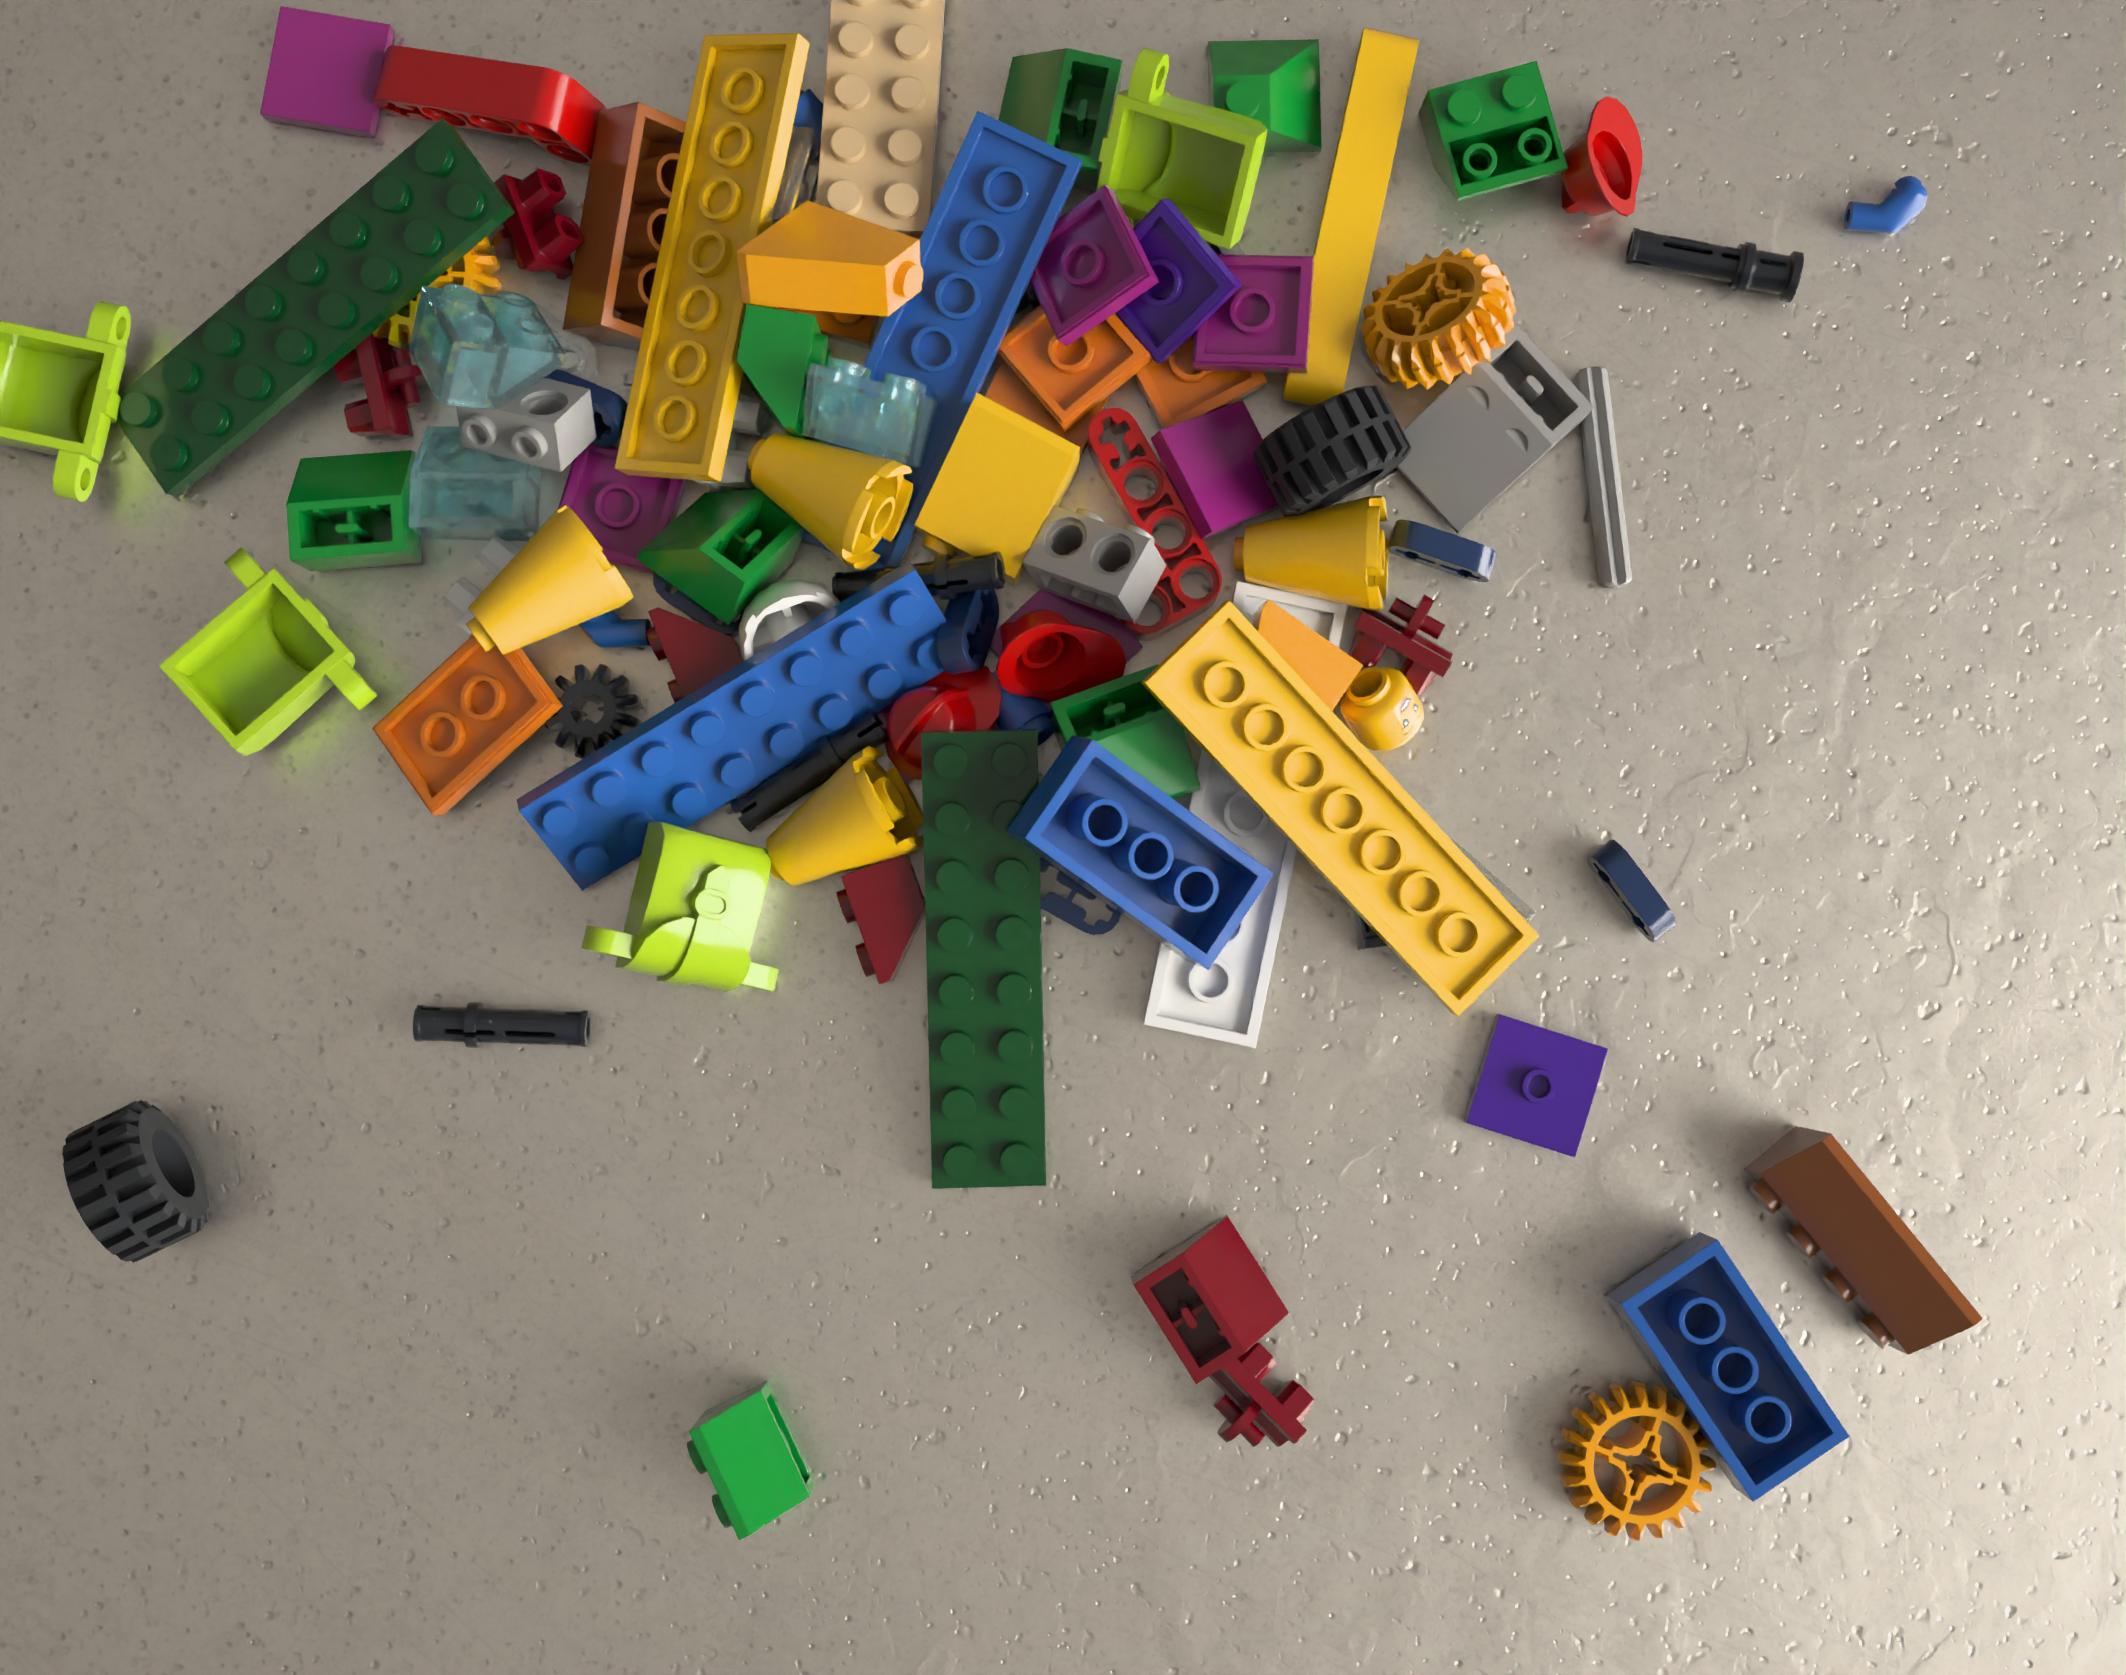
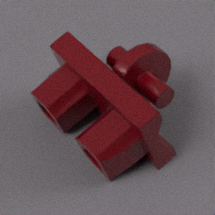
(534, 232)
(389, 385)
(1423, 657)
(1250, 1403)

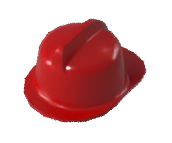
(1604, 163)
(1054, 658)
(940, 704)

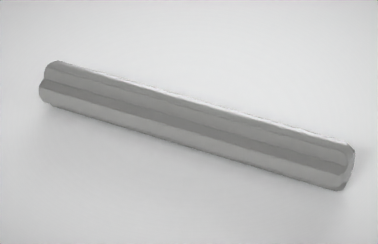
(1604, 480)

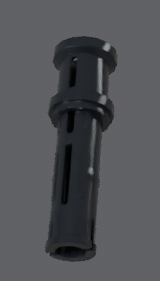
(1739, 266)

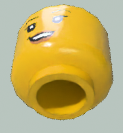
(1382, 708)

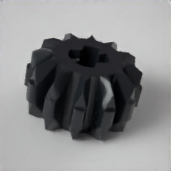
(597, 690)

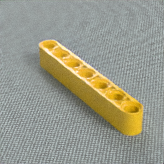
(1353, 210)

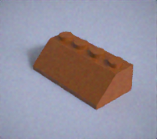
(622, 223)
(1859, 1242)

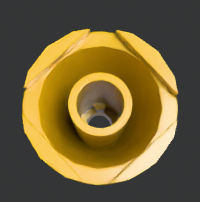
(834, 493)
(1321, 553)
(547, 587)
(847, 823)

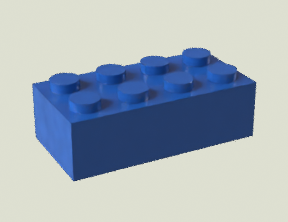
(1140, 851)
(1727, 1365)

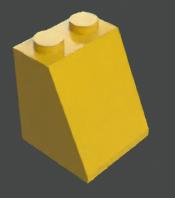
(996, 487)

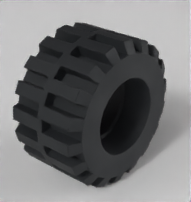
(1331, 450)
(135, 1181)

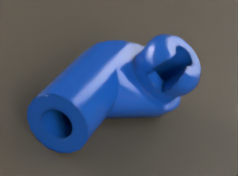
(1893, 213)
(613, 632)

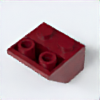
(1210, 1298)

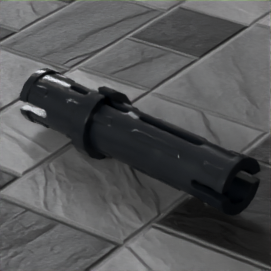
(942, 576)
(808, 771)
(490, 1025)

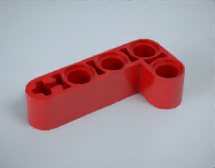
(491, 98)
(1147, 514)

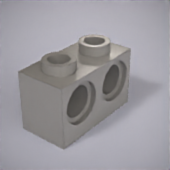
(537, 427)
(1090, 572)

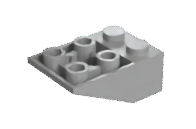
(1490, 429)

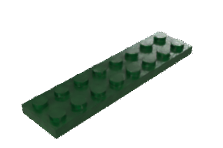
(311, 308)
(983, 960)

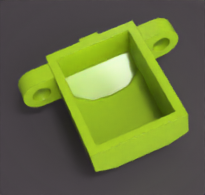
(1180, 152)
(64, 393)
(263, 661)
(692, 912)

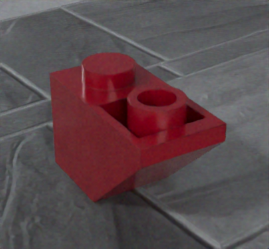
(692, 650)
(888, 911)

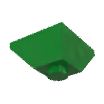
(1273, 85)

